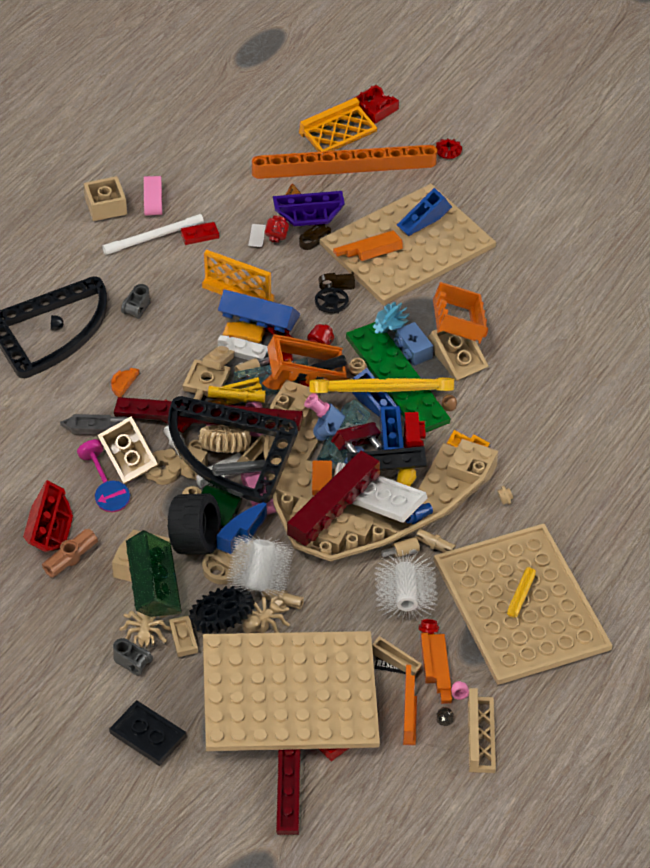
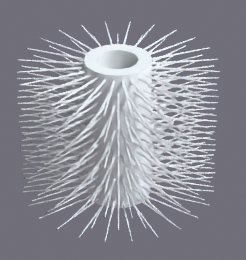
(259, 565)
(406, 586)

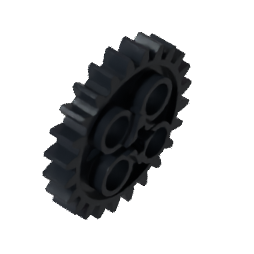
(221, 609)

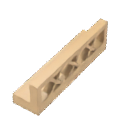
(474, 731)

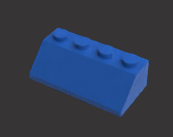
(258, 310)

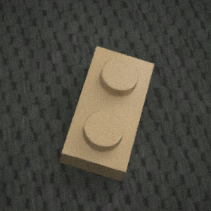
(218, 357)
(183, 636)

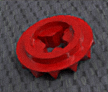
(442, 150)

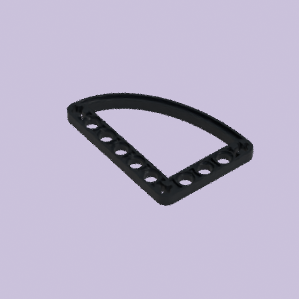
(94, 286)
(221, 482)

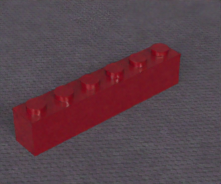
(333, 498)

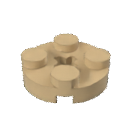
(171, 461)

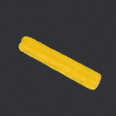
(521, 592)

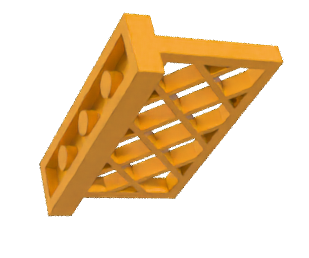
(330, 118)
(218, 281)

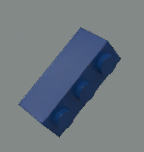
(391, 427)

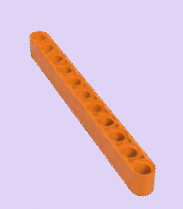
(344, 161)

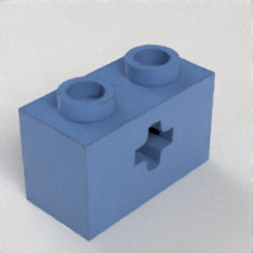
(413, 344)

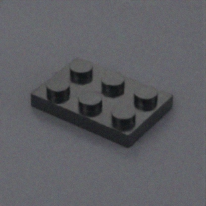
(148, 732)

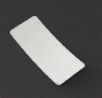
(257, 235)

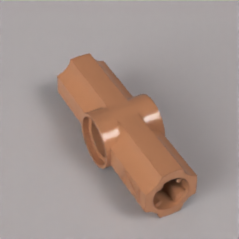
(69, 552)

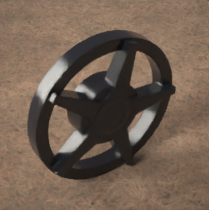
(331, 300)

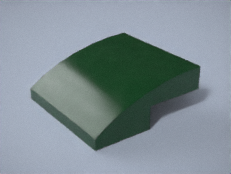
(227, 503)

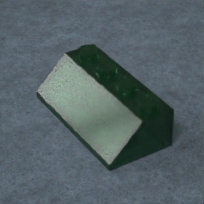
(153, 575)

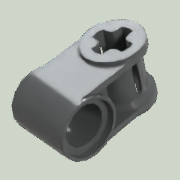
(136, 301)
(133, 658)

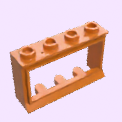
(473, 329)
(303, 348)

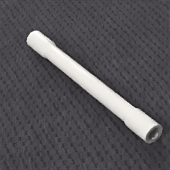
(134, 240)

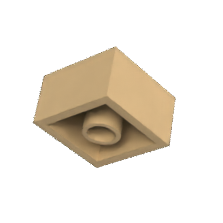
(105, 198)

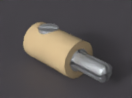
(253, 363)
(409, 545)

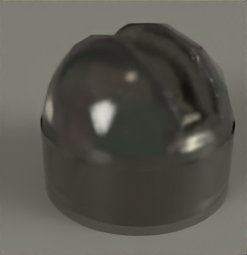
(447, 717)

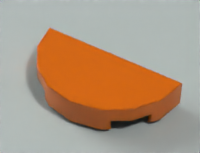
(122, 380)
(273, 384)

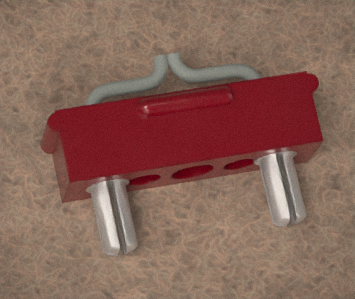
(356, 435)

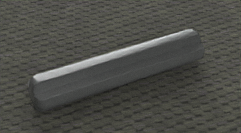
(238, 467)

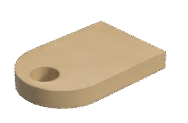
(220, 561)

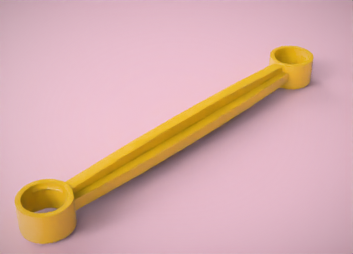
(381, 385)

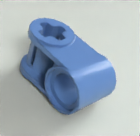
(328, 424)

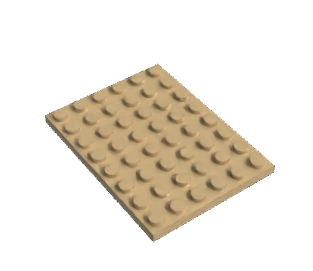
(424, 254)
(554, 620)
(289, 691)

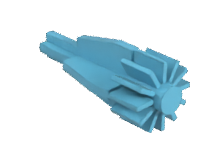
(390, 318)

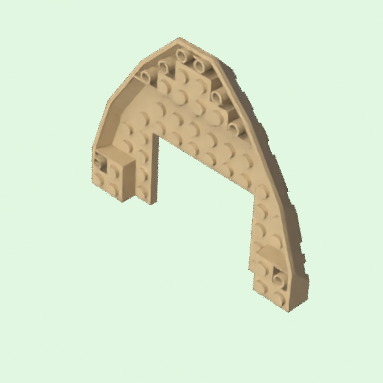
(448, 484)

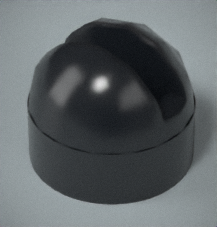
(56, 322)

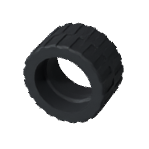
(194, 523)

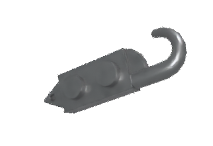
(90, 423)

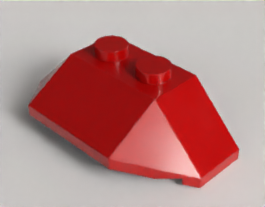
(49, 519)

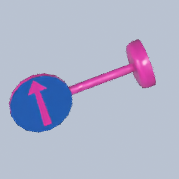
(110, 495)

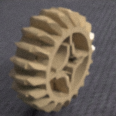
(224, 439)

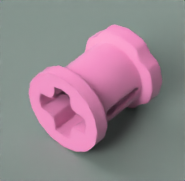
(316, 405)

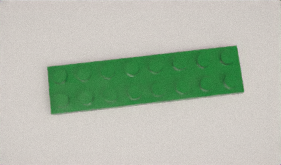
(387, 361)

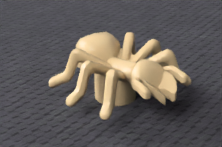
(260, 619)
(145, 628)

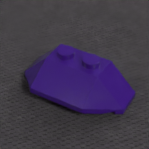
(309, 207)

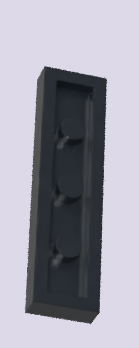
(397, 458)

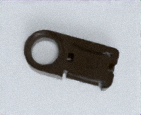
(313, 234)
(340, 281)

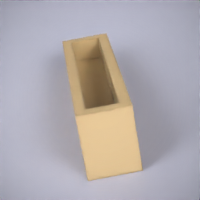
(254, 451)
(394, 656)

